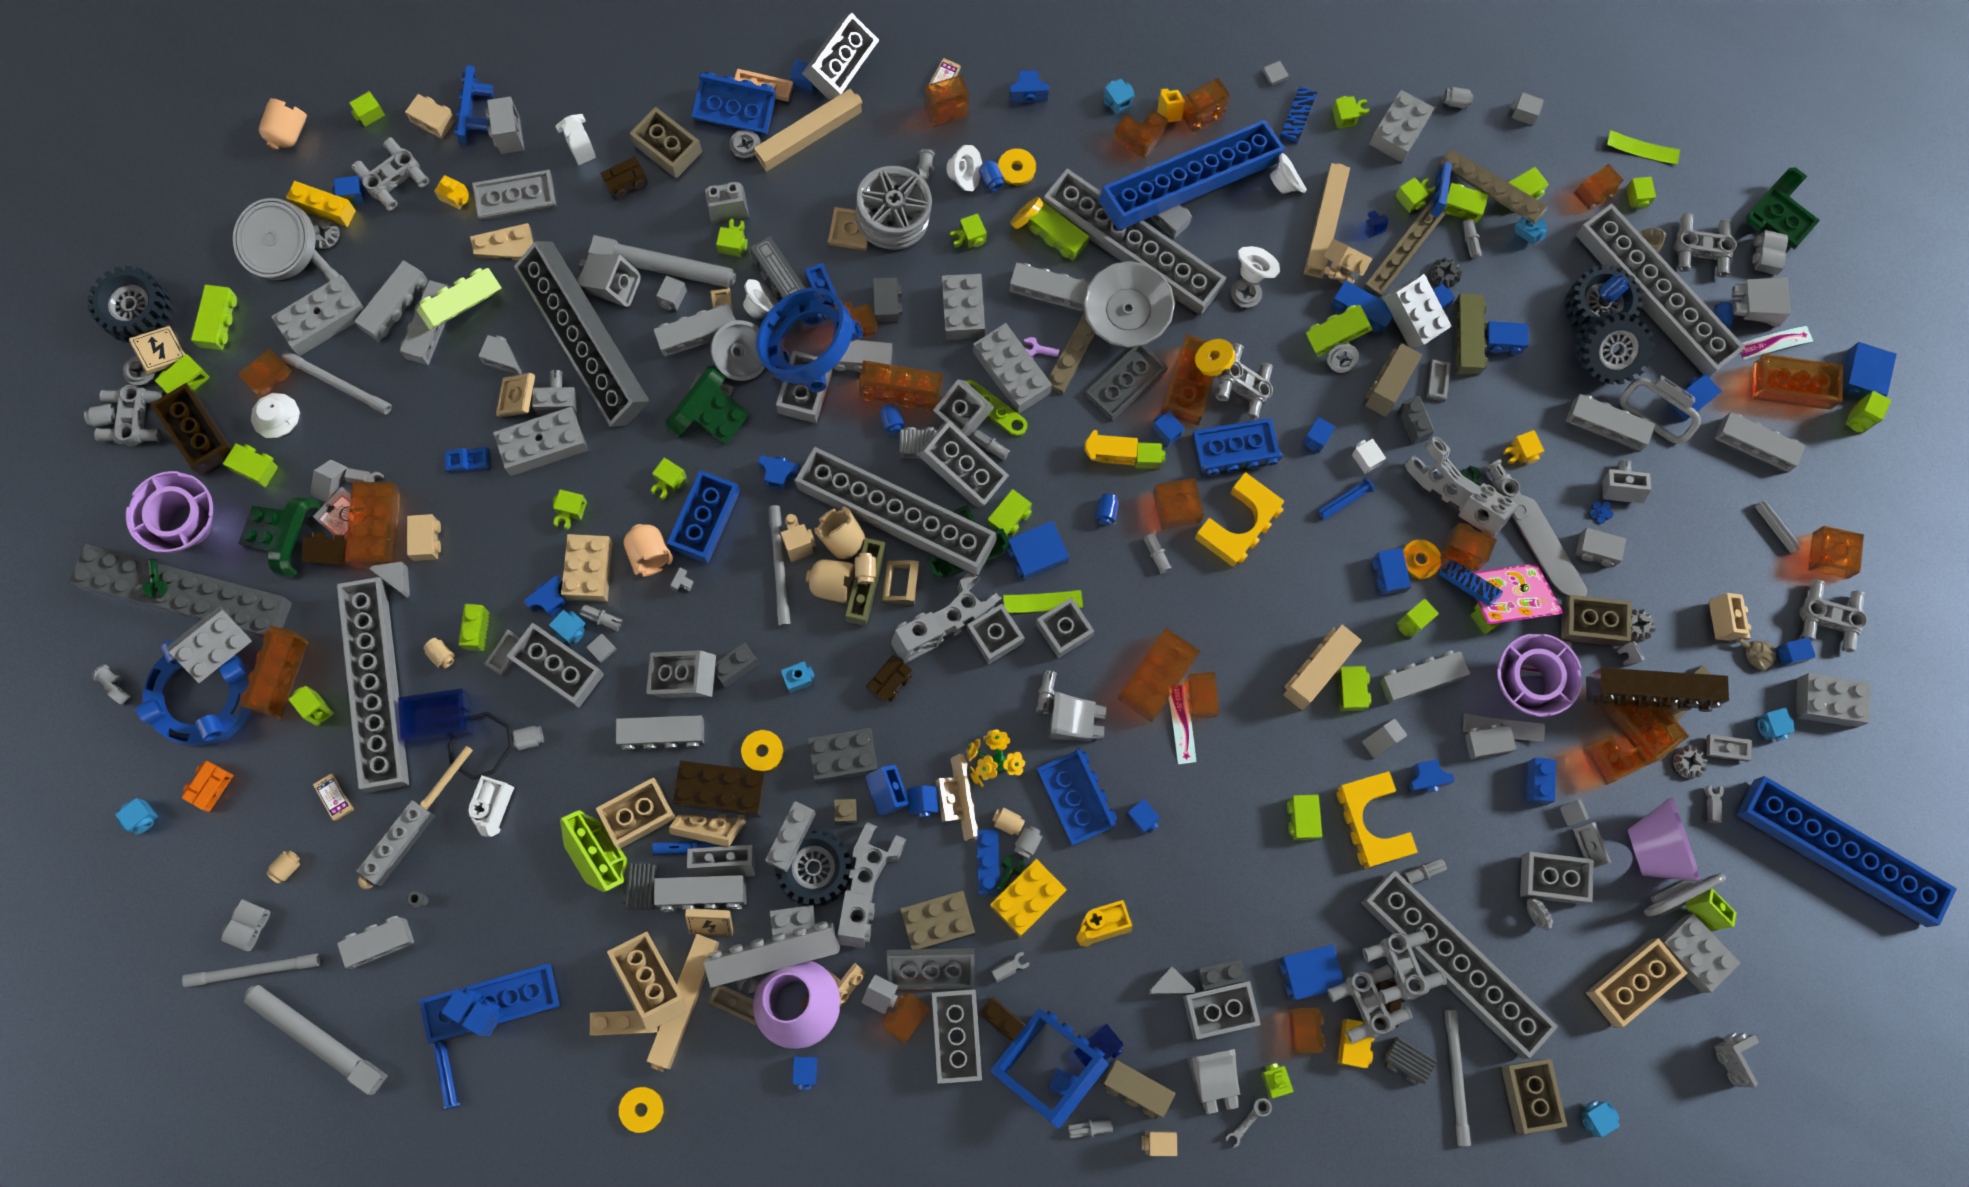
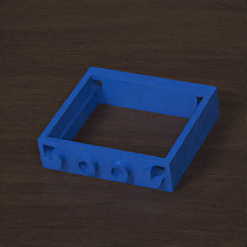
(1079, 1087)

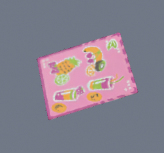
(1523, 595)

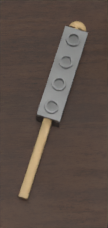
(404, 832)

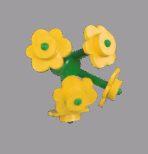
(987, 766)

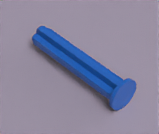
(1346, 499)
(445, 1075)

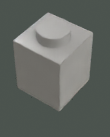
(1526, 108)
(671, 293)
(880, 994)

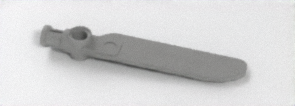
(1539, 535)

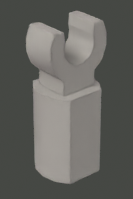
(355, 475)
(1714, 804)
(1008, 968)

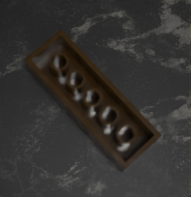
(1657, 689)

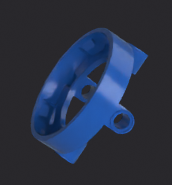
(805, 306)
(208, 729)

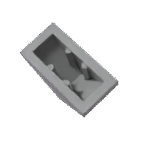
(327, 480)
(395, 575)
(1384, 738)
(1172, 983)

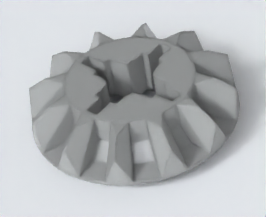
(736, 143)
(331, 234)
(1254, 291)
(1347, 363)
(134, 378)
(1647, 630)
(1682, 766)
(1539, 913)

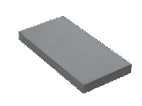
(514, 195)

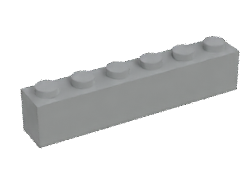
(771, 954)

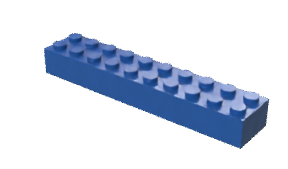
(1191, 174)
(1846, 852)

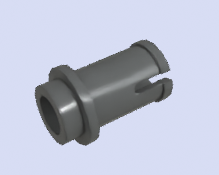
(412, 899)

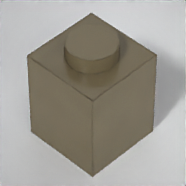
(845, 811)

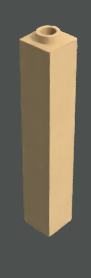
(808, 129)
(1326, 219)
(690, 986)

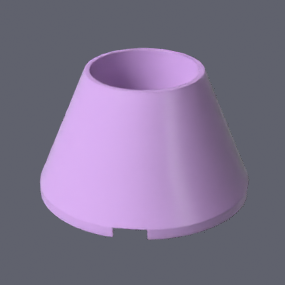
(155, 504)
(1555, 662)
(1663, 845)
(817, 1018)

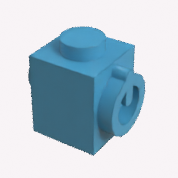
(1118, 95)
(1530, 231)
(568, 627)
(798, 677)
(1776, 725)
(136, 816)
(1600, 1118)

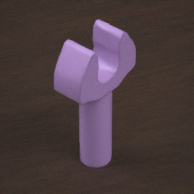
(1039, 349)

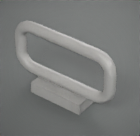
(1672, 394)
(1678, 894)

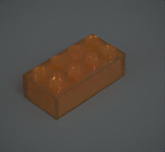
(1798, 381)
(900, 385)
(1188, 386)
(372, 524)
(274, 672)
(1158, 675)
(1649, 727)

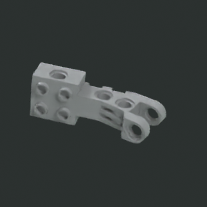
(1478, 504)
(929, 629)
(858, 901)

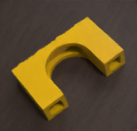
(1232, 546)
(1372, 850)

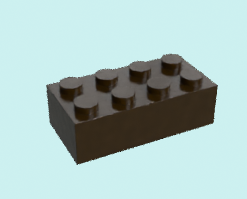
(192, 429)
(720, 788)

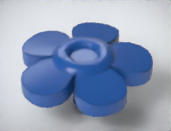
(1601, 511)

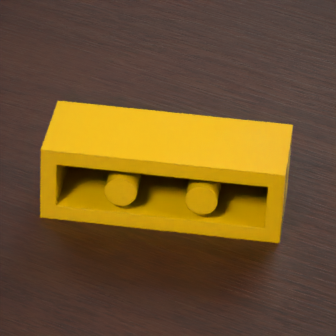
(321, 203)

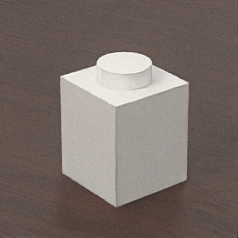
(1368, 455)

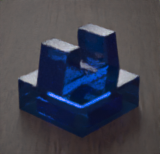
(1376, 224)

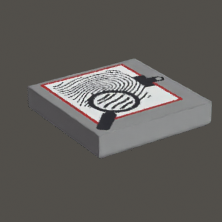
(335, 513)

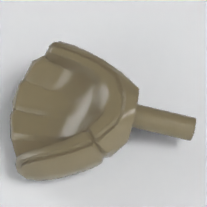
(1654, 237)
(1759, 653)

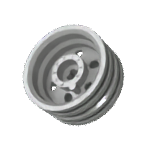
(892, 207)

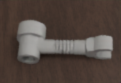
(1251, 1117)

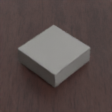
(1275, 73)
(601, 648)

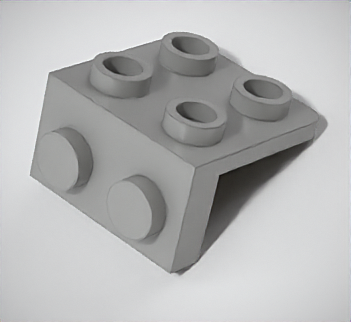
(1730, 1055)

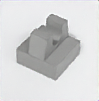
(681, 581)
(1634, 653)

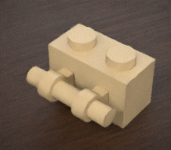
(1346, 257)
(797, 539)
(1729, 617)

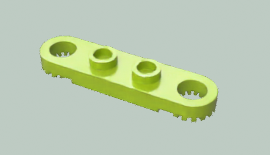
(1001, 413)

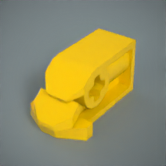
(1111, 449)
(1112, 921)

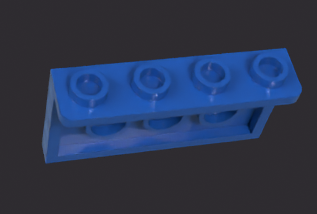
(734, 103)
(1236, 446)
(1077, 797)

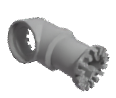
(925, 163)
(111, 683)

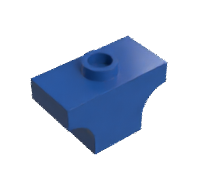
(1028, 88)
(778, 471)
(547, 597)
(1429, 777)

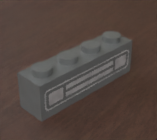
(775, 268)

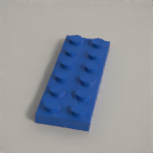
(516, 993)

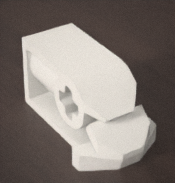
(577, 138)
(493, 798)

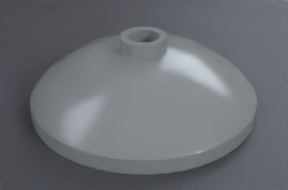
(737, 335)

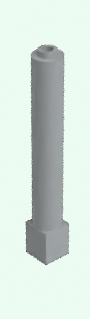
(665, 263)
(358, 1071)

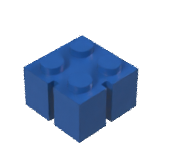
(478, 1014)

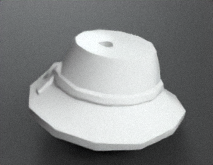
(965, 167)
(1286, 177)
(1257, 264)
(758, 299)
(277, 420)

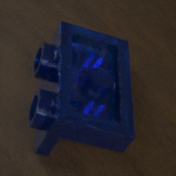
(1106, 1041)

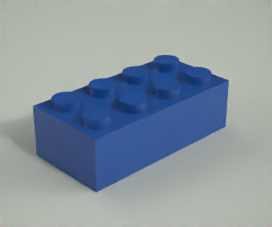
(703, 517)

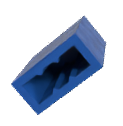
(1868, 370)
(1037, 551)
(1311, 972)

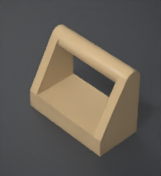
(909, 599)

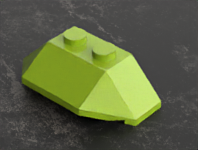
(593, 851)

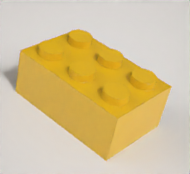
(1028, 898)

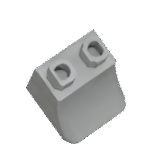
(726, 203)
(609, 278)
(1763, 300)
(1074, 719)
(1215, 1078)

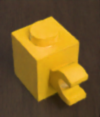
(1171, 104)
(452, 192)
(1525, 448)

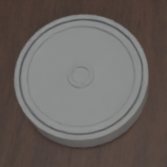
(274, 239)

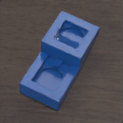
(467, 460)

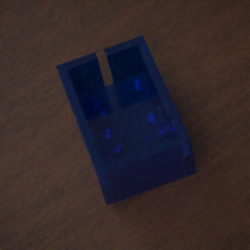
(434, 716)

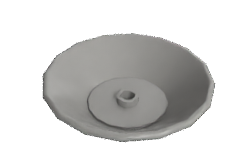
(1134, 287)

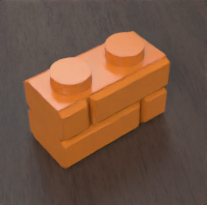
(206, 786)

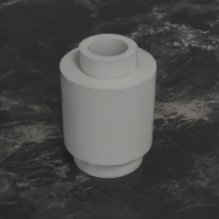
(1458, 97)
(100, 415)
(527, 737)
(1028, 841)

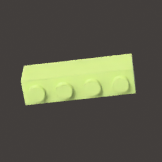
(458, 298)

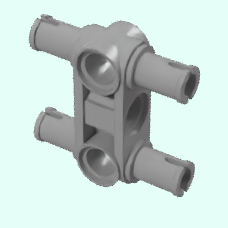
(390, 174)
(1704, 245)
(1246, 383)
(129, 416)
(1833, 615)
(1404, 966)
(1369, 1004)

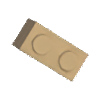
(430, 116)
(423, 537)
(1159, 1143)

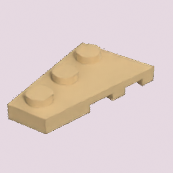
(505, 243)
(711, 830)

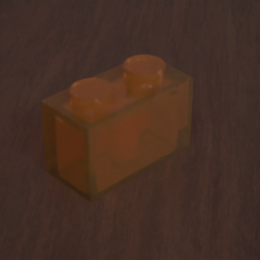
(1599, 186)
(264, 373)
(1202, 695)
(906, 1017)
(1306, 1030)

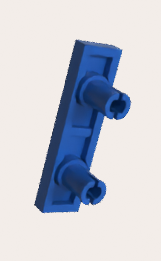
(466, 95)

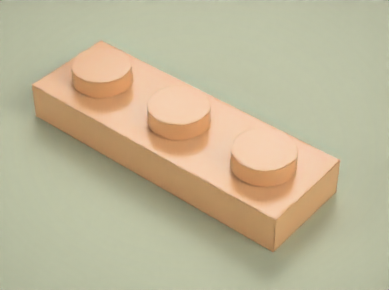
(781, 86)

